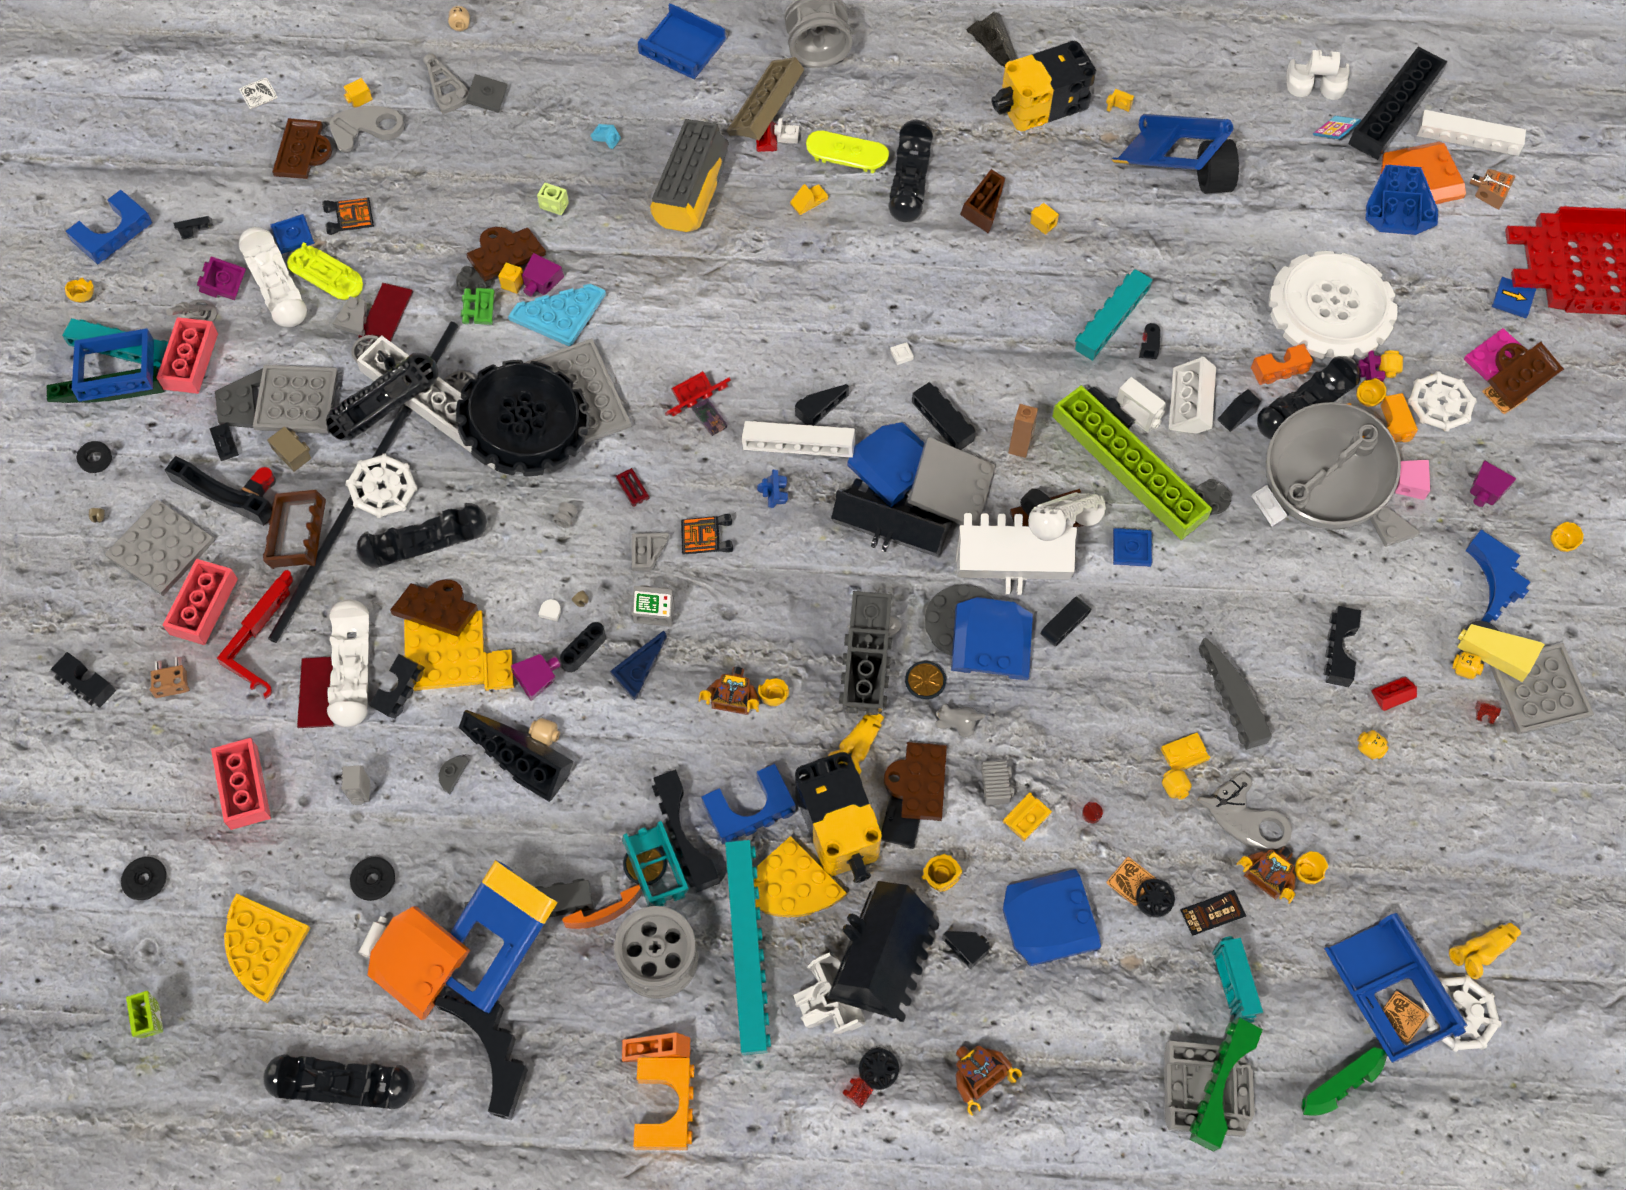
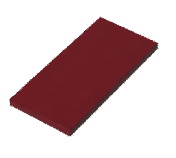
(387, 311)
(314, 693)

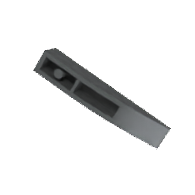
(1236, 698)
(570, 897)

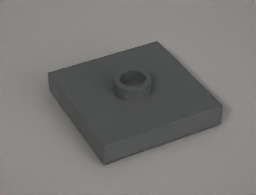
(486, 93)

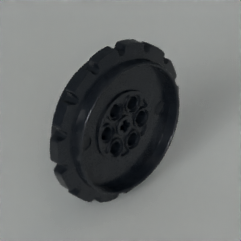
(499, 443)

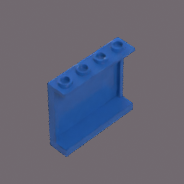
(683, 42)

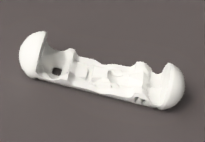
(272, 277)
(1050, 518)
(349, 659)

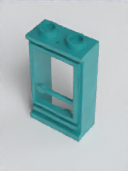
(648, 840)
(1237, 979)

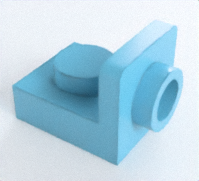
(606, 134)

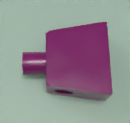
(541, 275)
(1490, 484)
(535, 674)

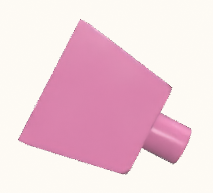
(1414, 479)

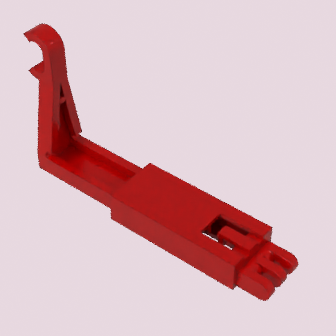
(252, 626)

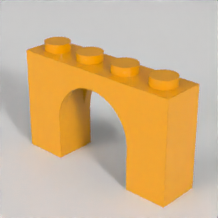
(1398, 418)
(673, 1133)

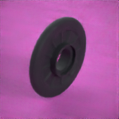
(381, 887)
(149, 889)

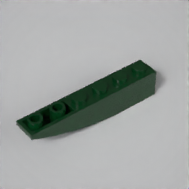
(63, 392)

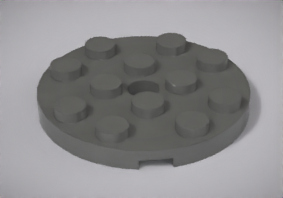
(941, 614)

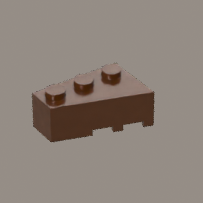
(983, 202)

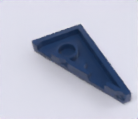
(635, 669)

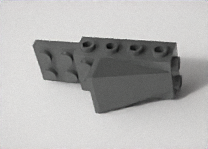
(867, 654)

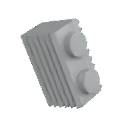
(996, 782)
(355, 784)

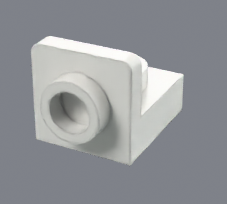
(786, 133)

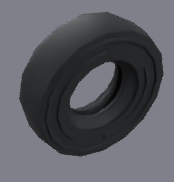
(87, 449)

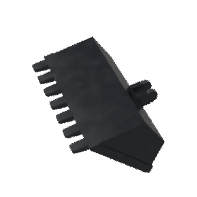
(894, 524)
(884, 951)

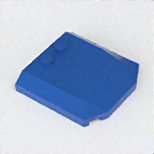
(888, 461)
(992, 638)
(1050, 918)

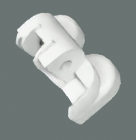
(1333, 82)
(813, 1001)

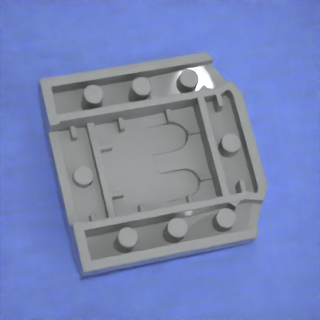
(1185, 1076)

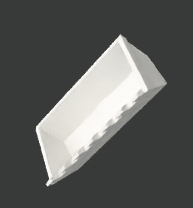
(1012, 552)

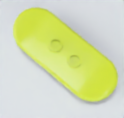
(847, 150)
(325, 272)

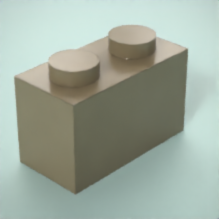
(289, 448)

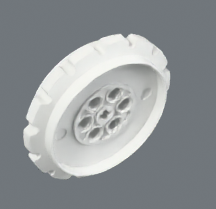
(1333, 305)

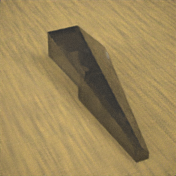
(994, 38)

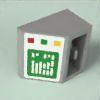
(653, 605)

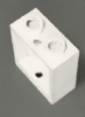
(1141, 405)

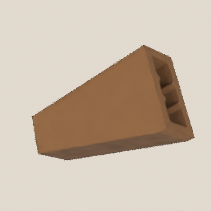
(1023, 430)

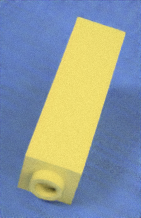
(1501, 650)

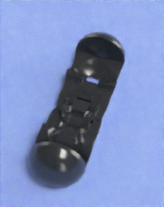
(909, 181)
(1340, 372)
(382, 396)
(415, 540)
(334, 1082)

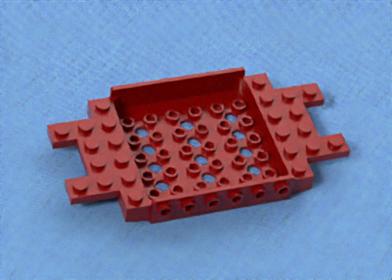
(1553, 268)

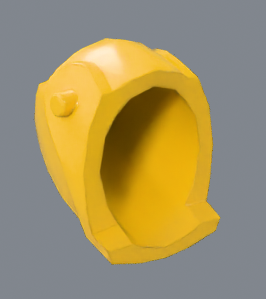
(942, 872)

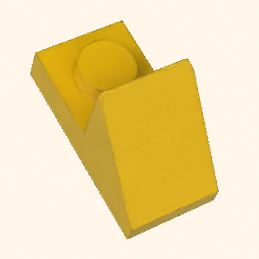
(808, 198)

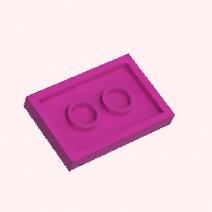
(1483, 357)

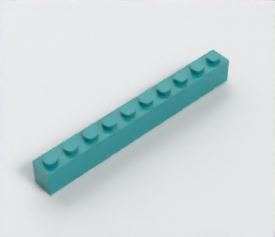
(746, 948)

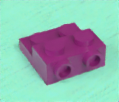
(221, 278)

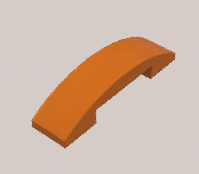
(578, 921)

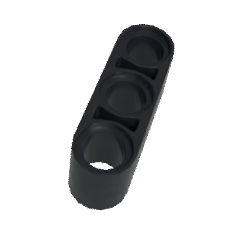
(1065, 621)
(581, 655)

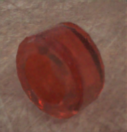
(1092, 812)

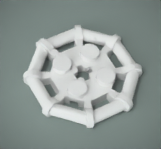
(1448, 394)
(377, 476)
(1473, 1013)

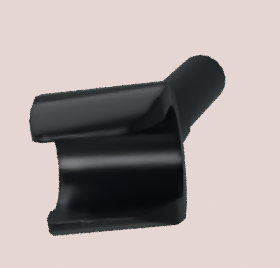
(388, 361)

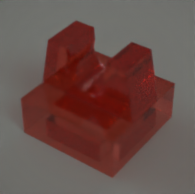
(1487, 709)
(858, 1093)

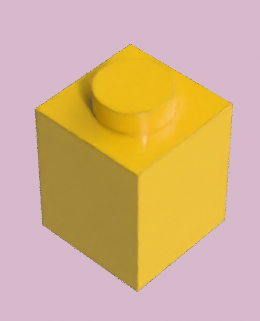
(357, 93)
(1044, 218)
(511, 278)

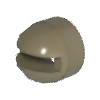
(96, 514)
(580, 599)

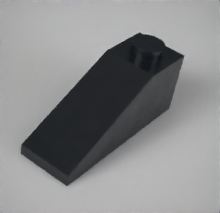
(819, 404)

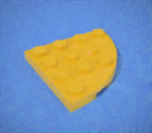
(794, 883)
(260, 945)

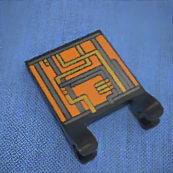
(350, 215)
(702, 535)

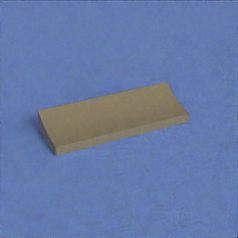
(766, 98)

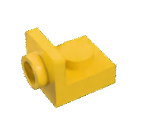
(1119, 99)

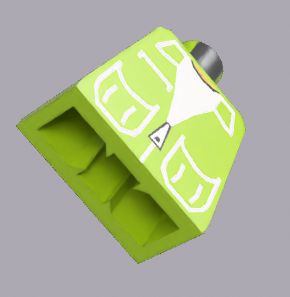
(146, 1019)

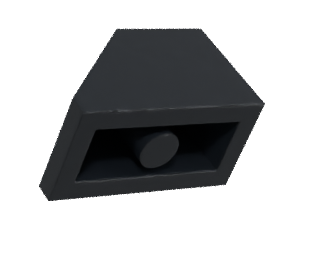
(1239, 410)
(967, 946)

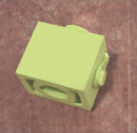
(552, 198)

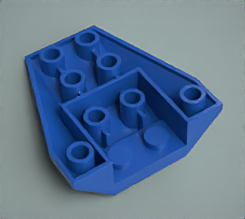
(1402, 202)

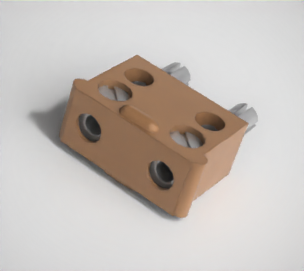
(169, 680)

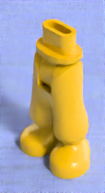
(860, 739)
(1484, 949)

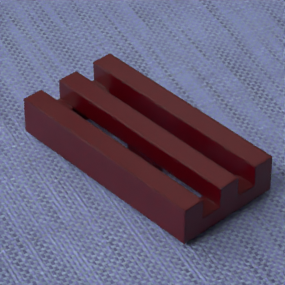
(639, 499)

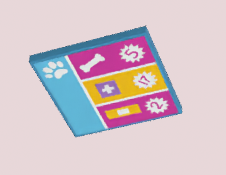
(1337, 127)

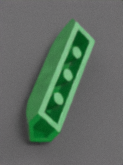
(1365, 1067)

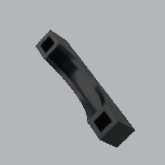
(243, 503)
(700, 867)

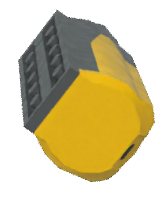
(690, 176)

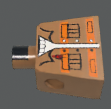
(1492, 187)

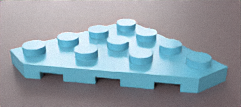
(559, 315)

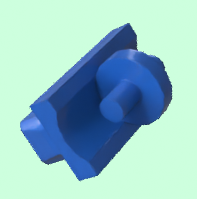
(770, 489)

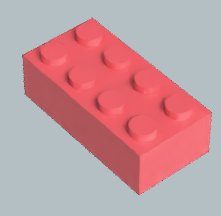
(187, 355)
(200, 602)
(240, 783)

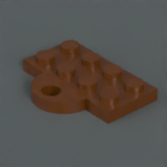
(301, 149)
(505, 248)
(1522, 372)
(436, 607)
(920, 781)

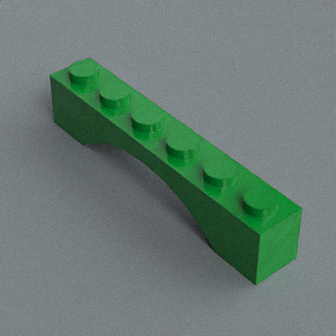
(1210, 1125)

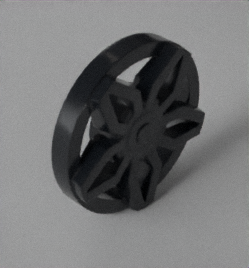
(1155, 898)
(879, 1068)

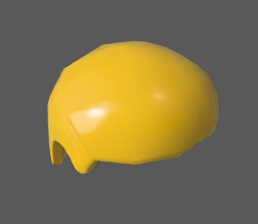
(79, 290)
(1371, 392)
(1567, 537)
(773, 692)
(1311, 867)

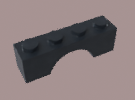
(1340, 667)

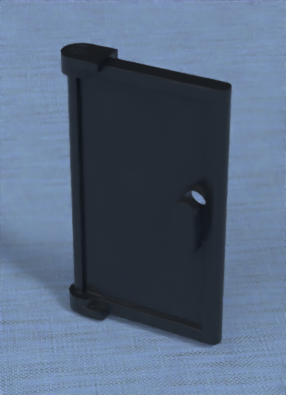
(899, 830)

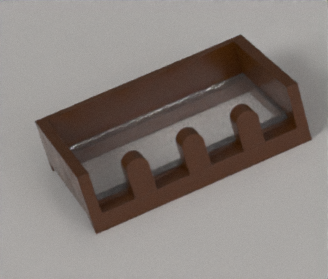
(294, 529)

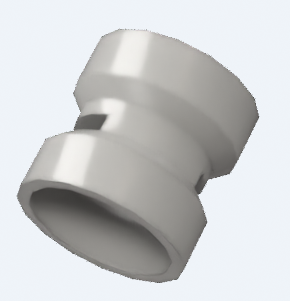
(565, 514)

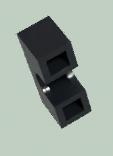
(70, 671)
(408, 674)

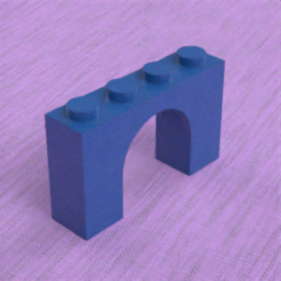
(101, 246)
(732, 826)

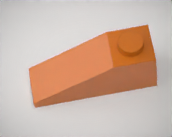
(657, 1046)

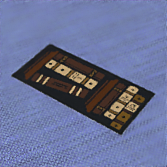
(1213, 912)

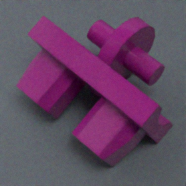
(1369, 365)

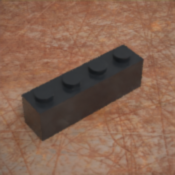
(943, 416)

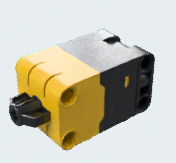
(1046, 86)
(838, 815)

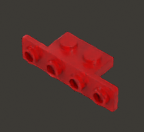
(693, 389)

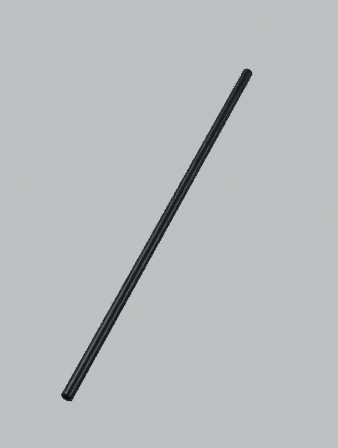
(348, 507)

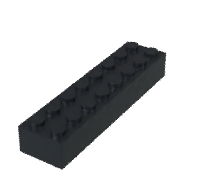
(1397, 103)

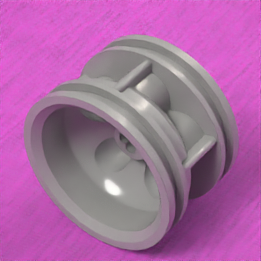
(810, 35)
(666, 980)

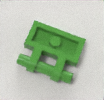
(483, 306)

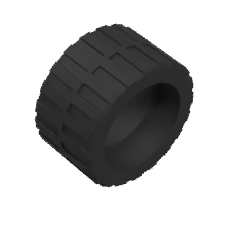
(1221, 170)

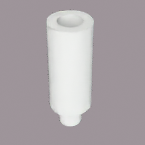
(372, 937)

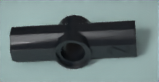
(1113, 406)

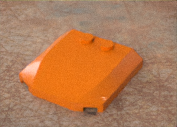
(1437, 167)
(415, 960)

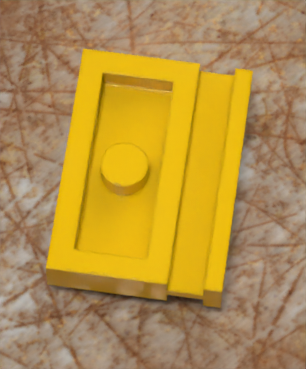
(498, 670)
(1185, 752)
(1027, 816)

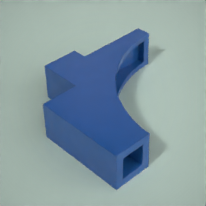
(1498, 566)

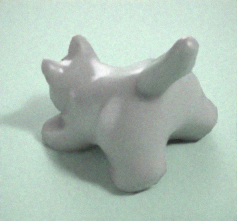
(961, 719)

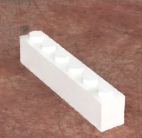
(1471, 132)
(798, 439)

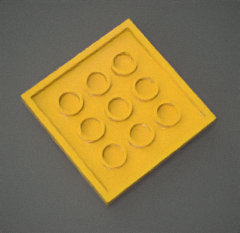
(446, 658)

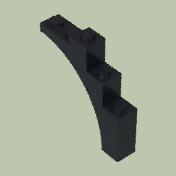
(506, 1075)

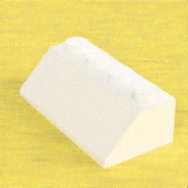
(1192, 396)

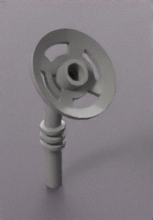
(197, 310)

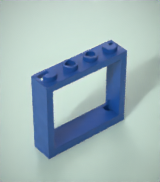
(119, 384)

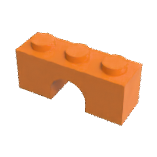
(1269, 370)

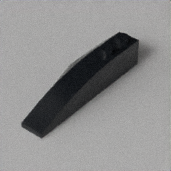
(526, 758)

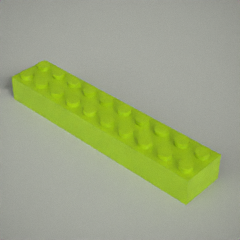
(1131, 462)

